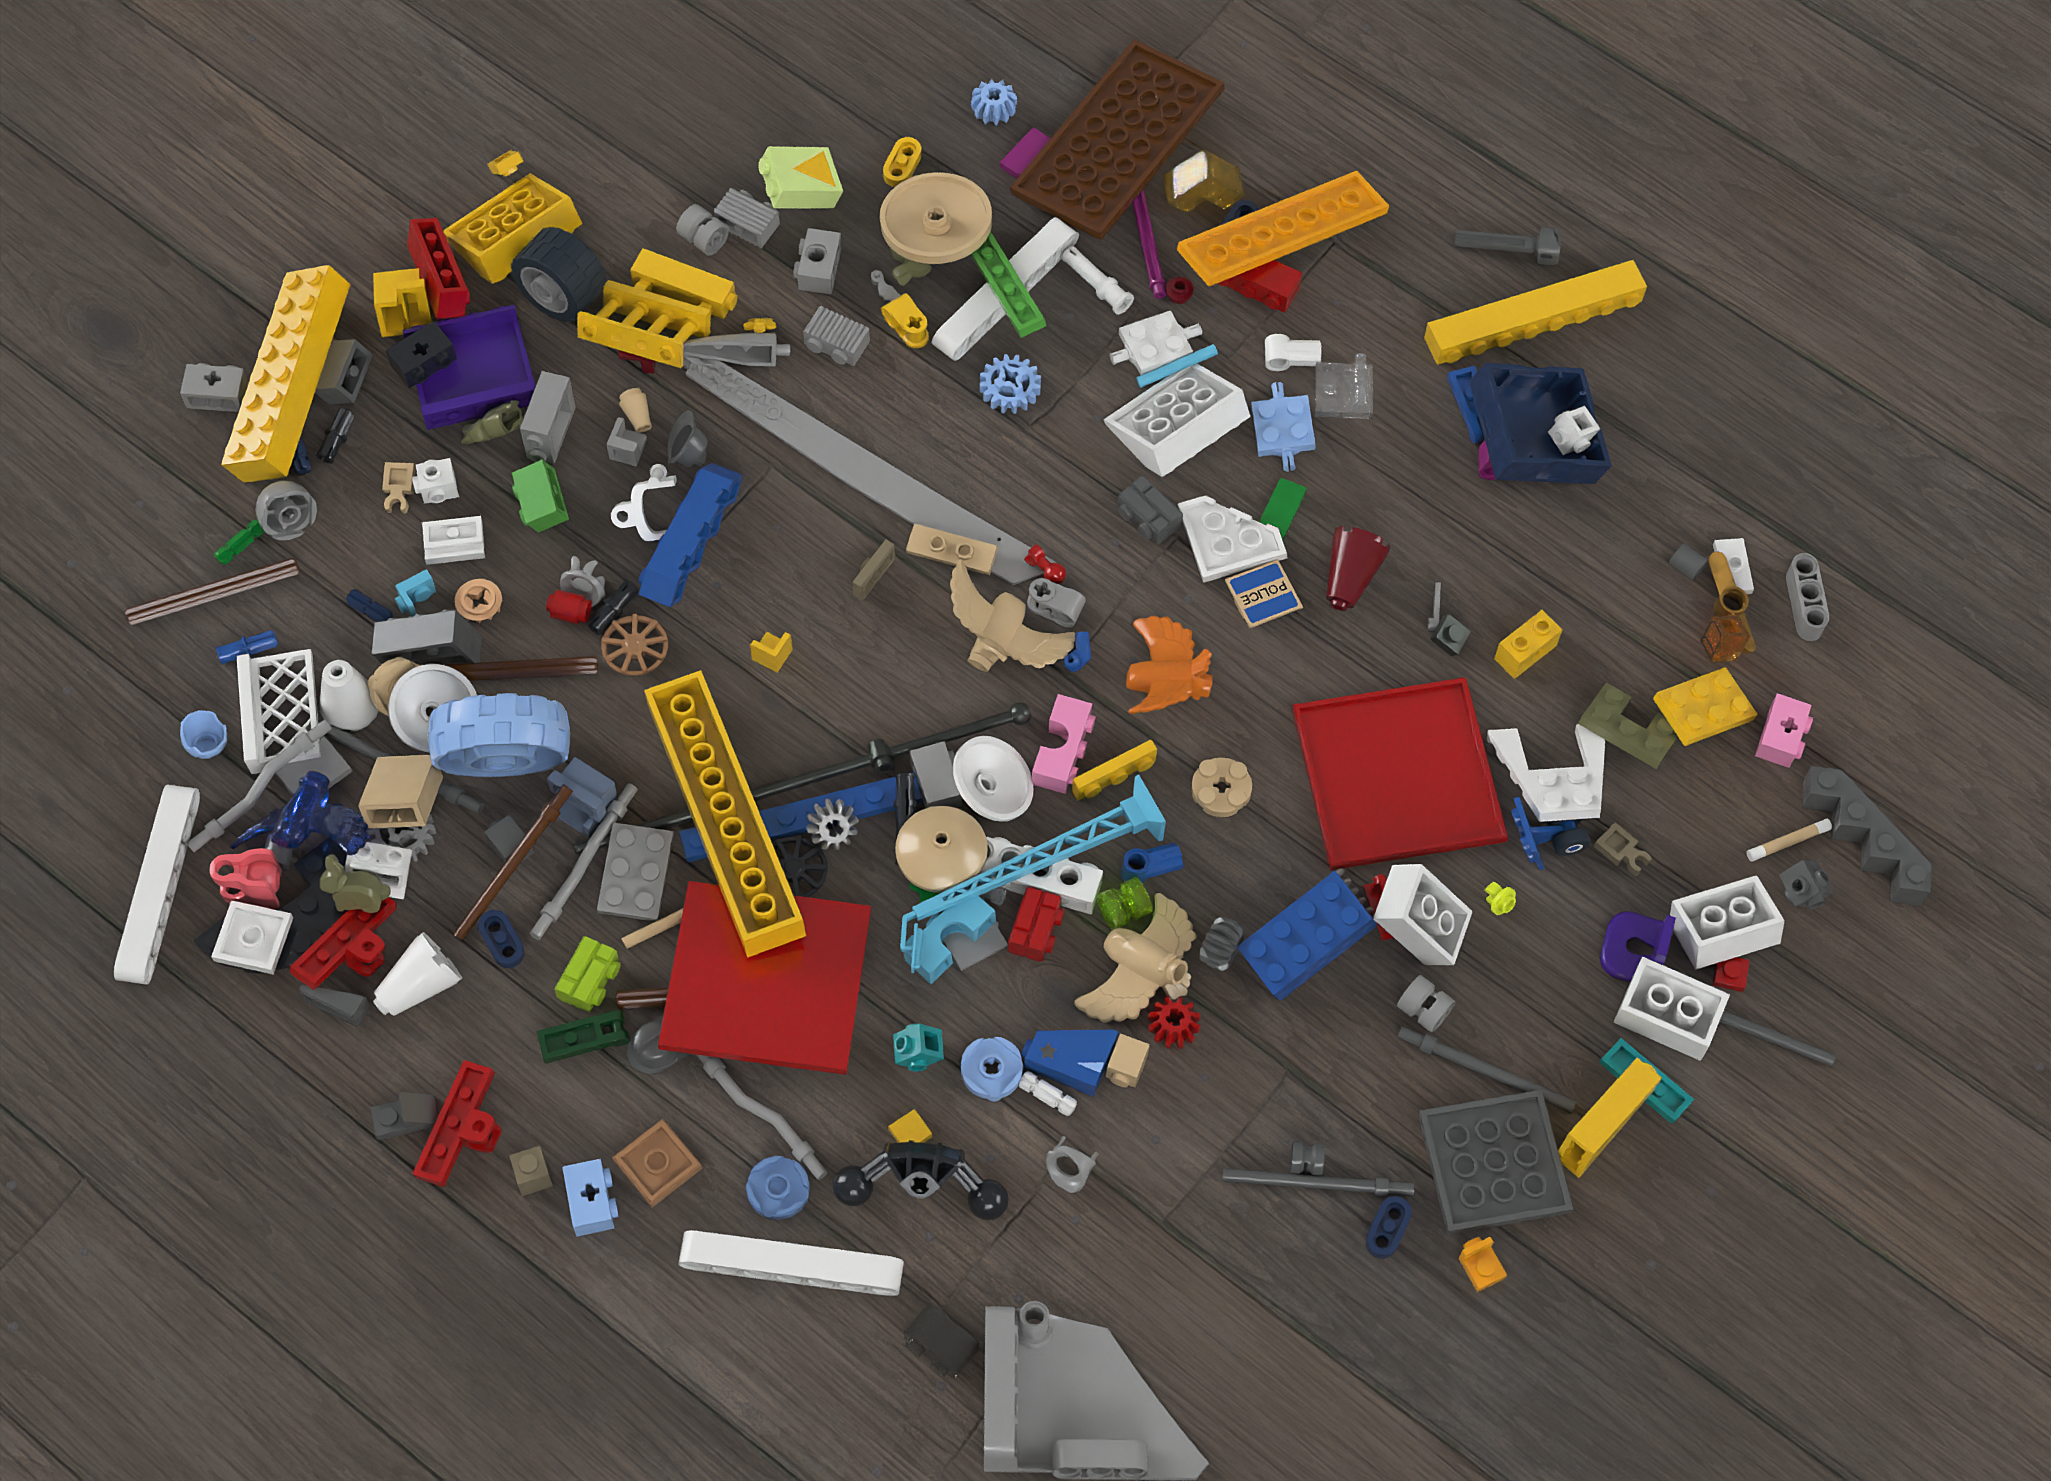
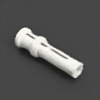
(1106, 287)

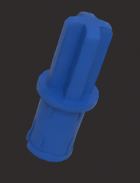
(249, 645)

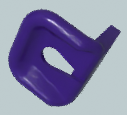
(1628, 925)

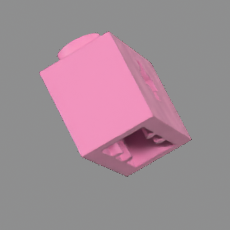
(1789, 716)

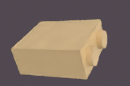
(400, 792)

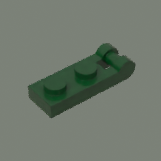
(582, 1036)

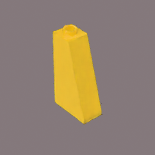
(1608, 1116)

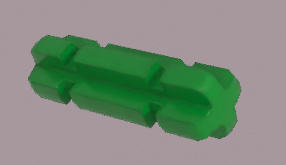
(238, 542)

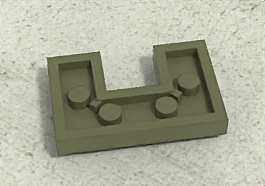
(1606, 721)

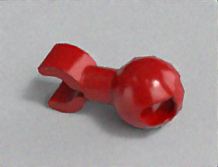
(1052, 571)

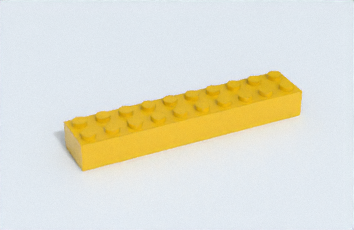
(725, 814)

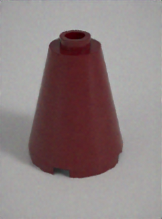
(1353, 565)

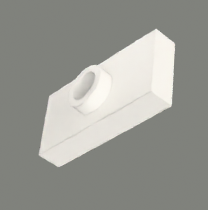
(1737, 558)

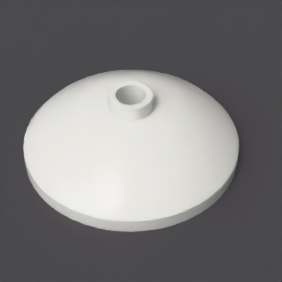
(419, 689)
(993, 778)

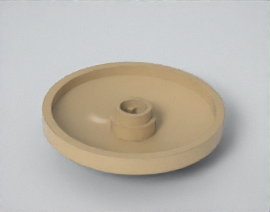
(936, 218)

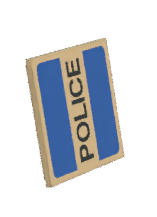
(1263, 593)

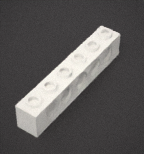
(1078, 896)

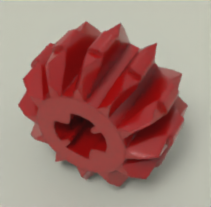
(1182, 1014)

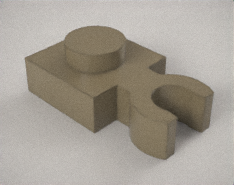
(1620, 846)

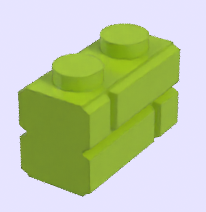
(587, 975)

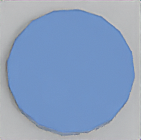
(778, 1188)

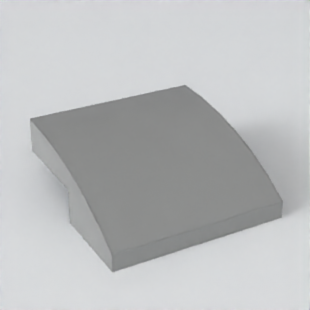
(329, 764)

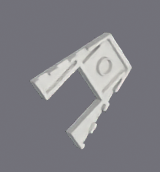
(1557, 791)

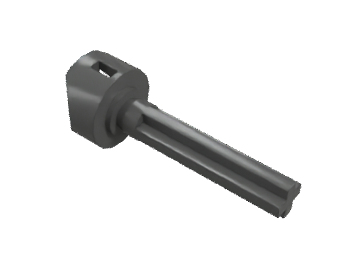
(1545, 246)

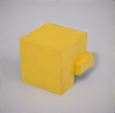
(400, 301)

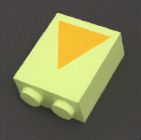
(800, 177)

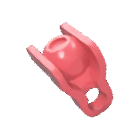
(254, 874)

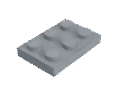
(635, 872)

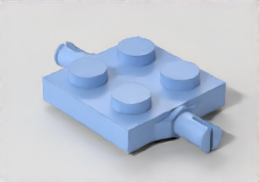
(1283, 426)

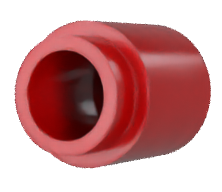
(569, 607)

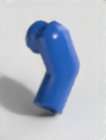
(1081, 655)

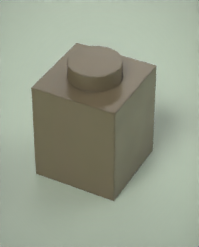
(531, 1170)

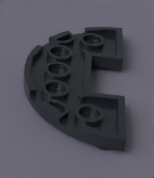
(311, 910)

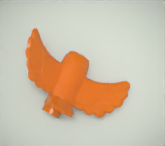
(1172, 671)

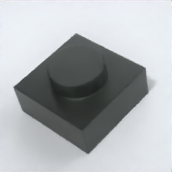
(1450, 635)

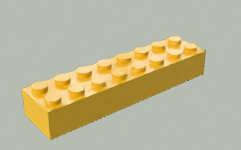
(286, 374)

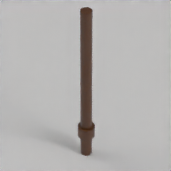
(549, 813)

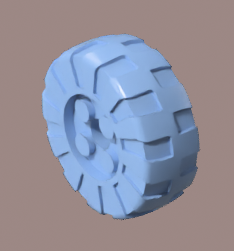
(498, 735)

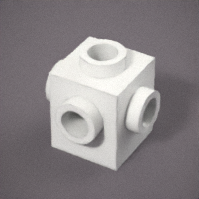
(1573, 430)
(435, 481)

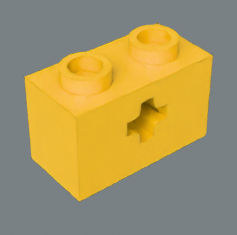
(1528, 644)

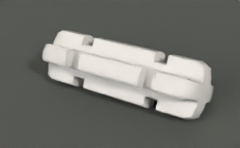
(1047, 1093)

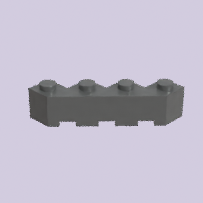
(1861, 821)

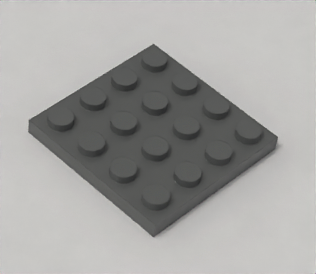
(1495, 1162)

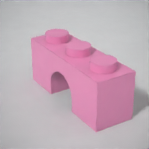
(1056, 767)

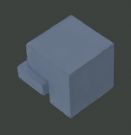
(589, 798)

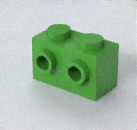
(539, 496)

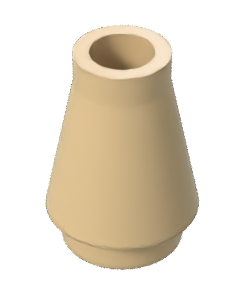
(636, 409)

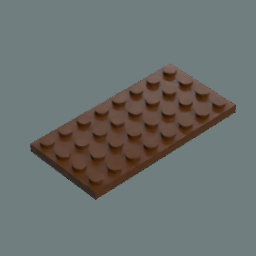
(1117, 139)

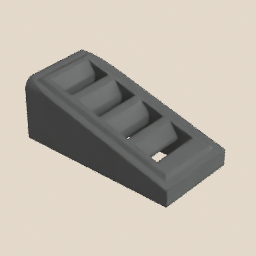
(340, 1004)

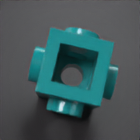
(918, 1046)

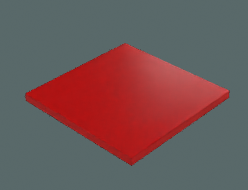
(1399, 773)
(772, 1007)

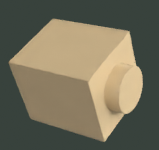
(1127, 1061)

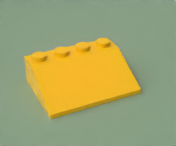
(507, 223)

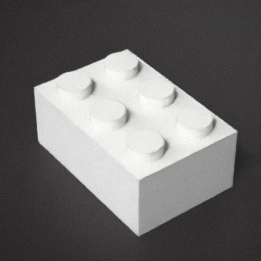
(1423, 914)
(1726, 922)

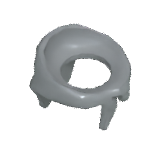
(584, 583)
(1085, 1164)

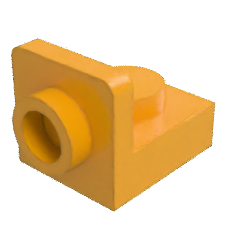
(1481, 1263)

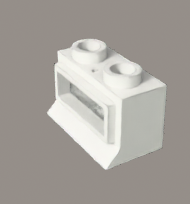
(386, 862)

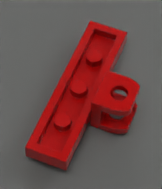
(346, 940)
(459, 1124)

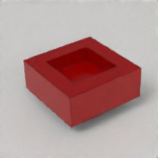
(1731, 974)

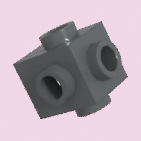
(1806, 884)

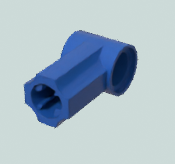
(1152, 861)

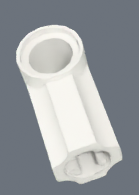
(1283, 352)

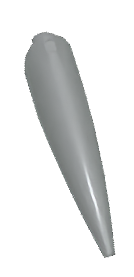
(742, 348)

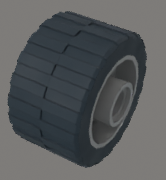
(558, 274)

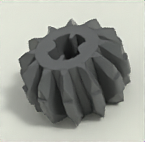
(1221, 943)

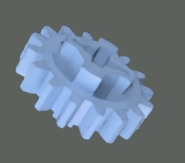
(1010, 382)

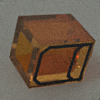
(1724, 638)

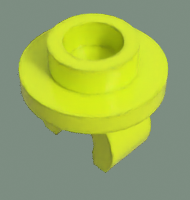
(1500, 899)

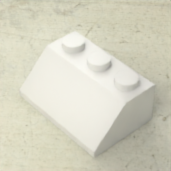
(1671, 1008)

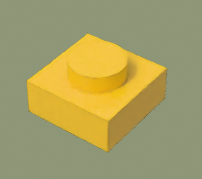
(506, 163)

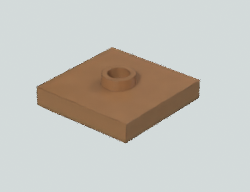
(657, 1163)

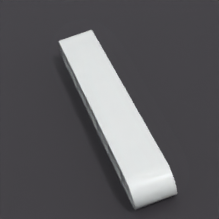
(983, 308)
(156, 884)
(791, 1263)

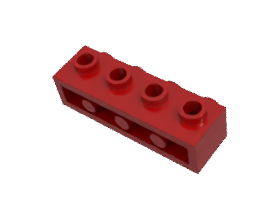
(438, 268)

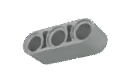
(1812, 586)

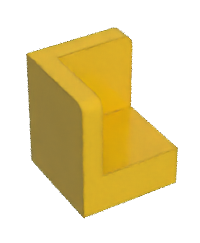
(771, 650)

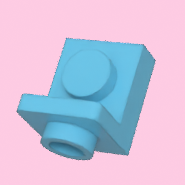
(413, 590)

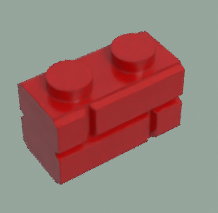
(1035, 925)

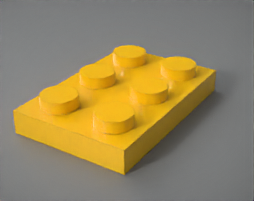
(1705, 706)

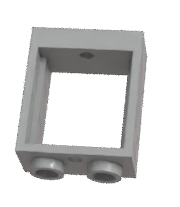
(548, 417)

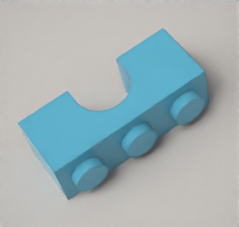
(969, 917)

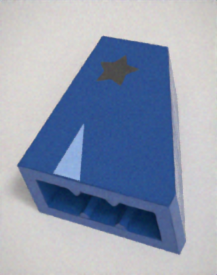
(1071, 1056)

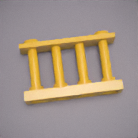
(648, 307)

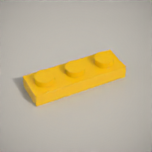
(1114, 770)

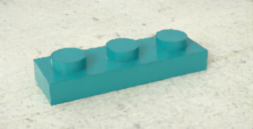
(1666, 1099)

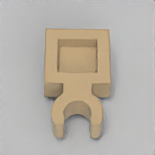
(397, 483)

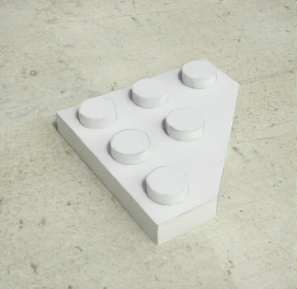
(1228, 539)

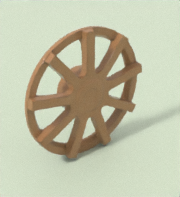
(634, 644)

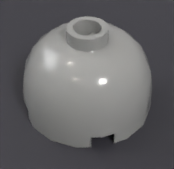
(285, 510)

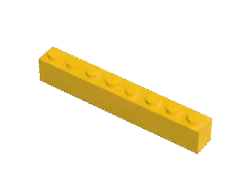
(1535, 312)

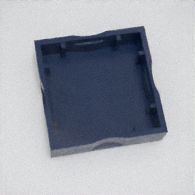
(1518, 411)

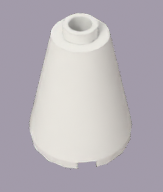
(345, 697)
(416, 977)

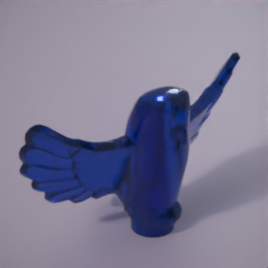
(311, 812)

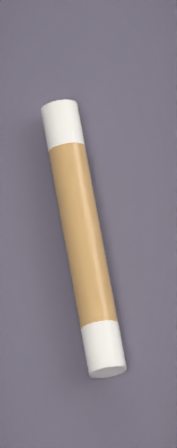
(1789, 840)

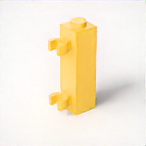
(683, 283)

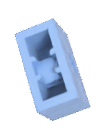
(580, 1181)

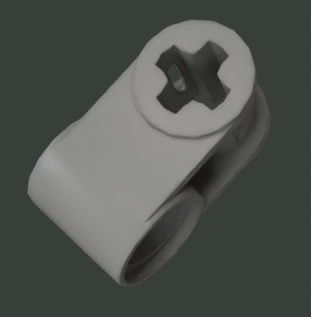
(1056, 603)

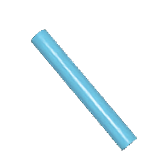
(1176, 365)

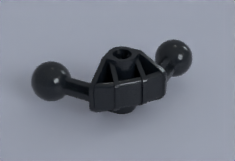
(922, 1171)

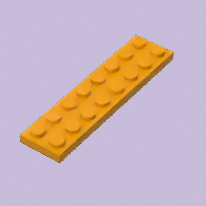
(1282, 228)

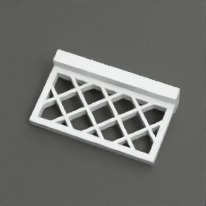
(252, 705)

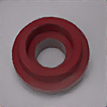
(1179, 296)

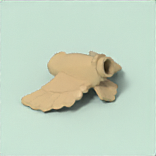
(1001, 627)
(1144, 965)

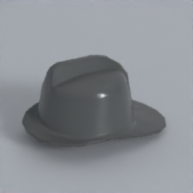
(687, 442)
(644, 1052)

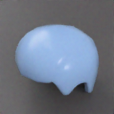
(203, 734)

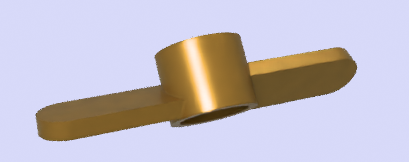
(1728, 589)

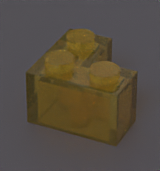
(1203, 179)

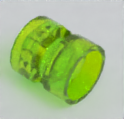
(1131, 895)

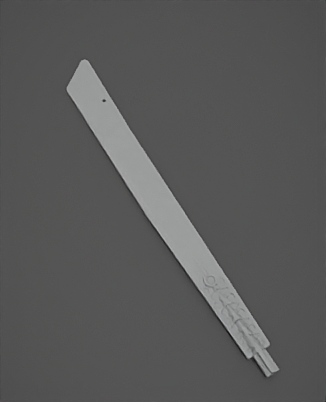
(859, 466)

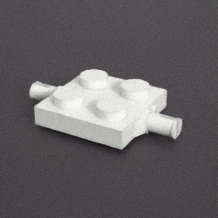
(1154, 342)

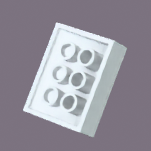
(1178, 417)

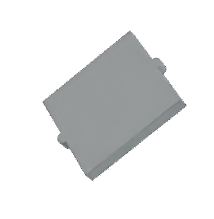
(968, 952)

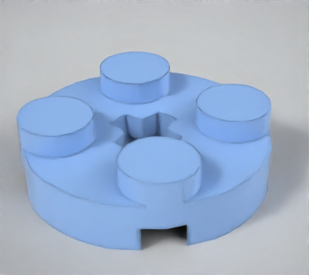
(989, 1051)

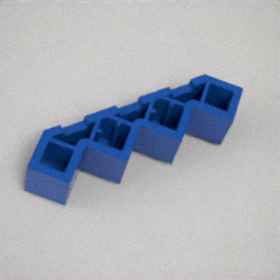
(686, 537)

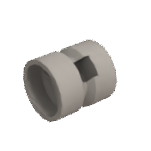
(702, 229)
(1418, 995)

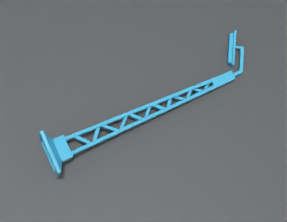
(1138, 811)

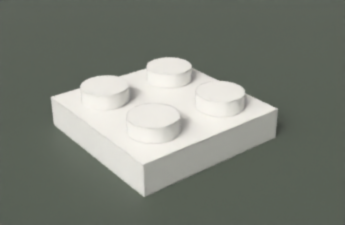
(252, 937)

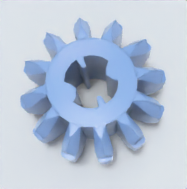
(993, 102)

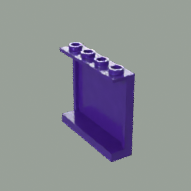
(487, 371)

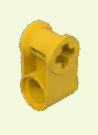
(907, 321)

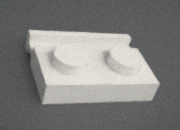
(453, 540)

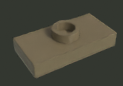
(873, 569)

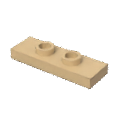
(949, 548)

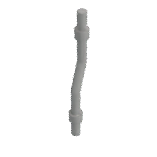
(215, 828)
(552, 909)
(801, 1150)

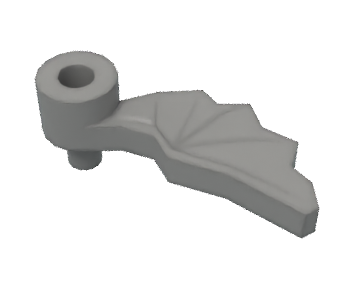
(884, 290)
(1433, 622)

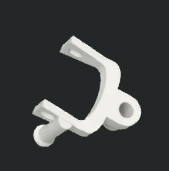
(634, 508)

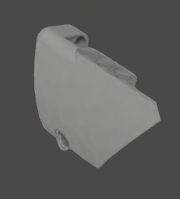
(1073, 1404)

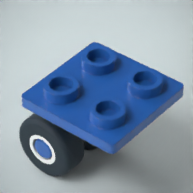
(1564, 833)

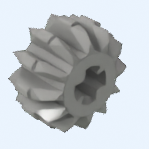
(838, 812)

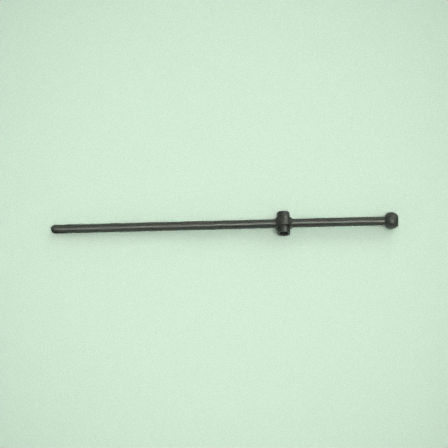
(879, 756)

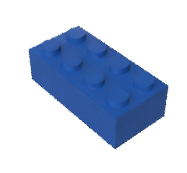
(1307, 935)

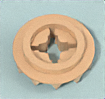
(475, 590)

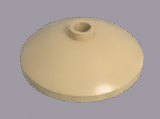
(944, 865)

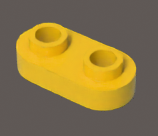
(901, 164)

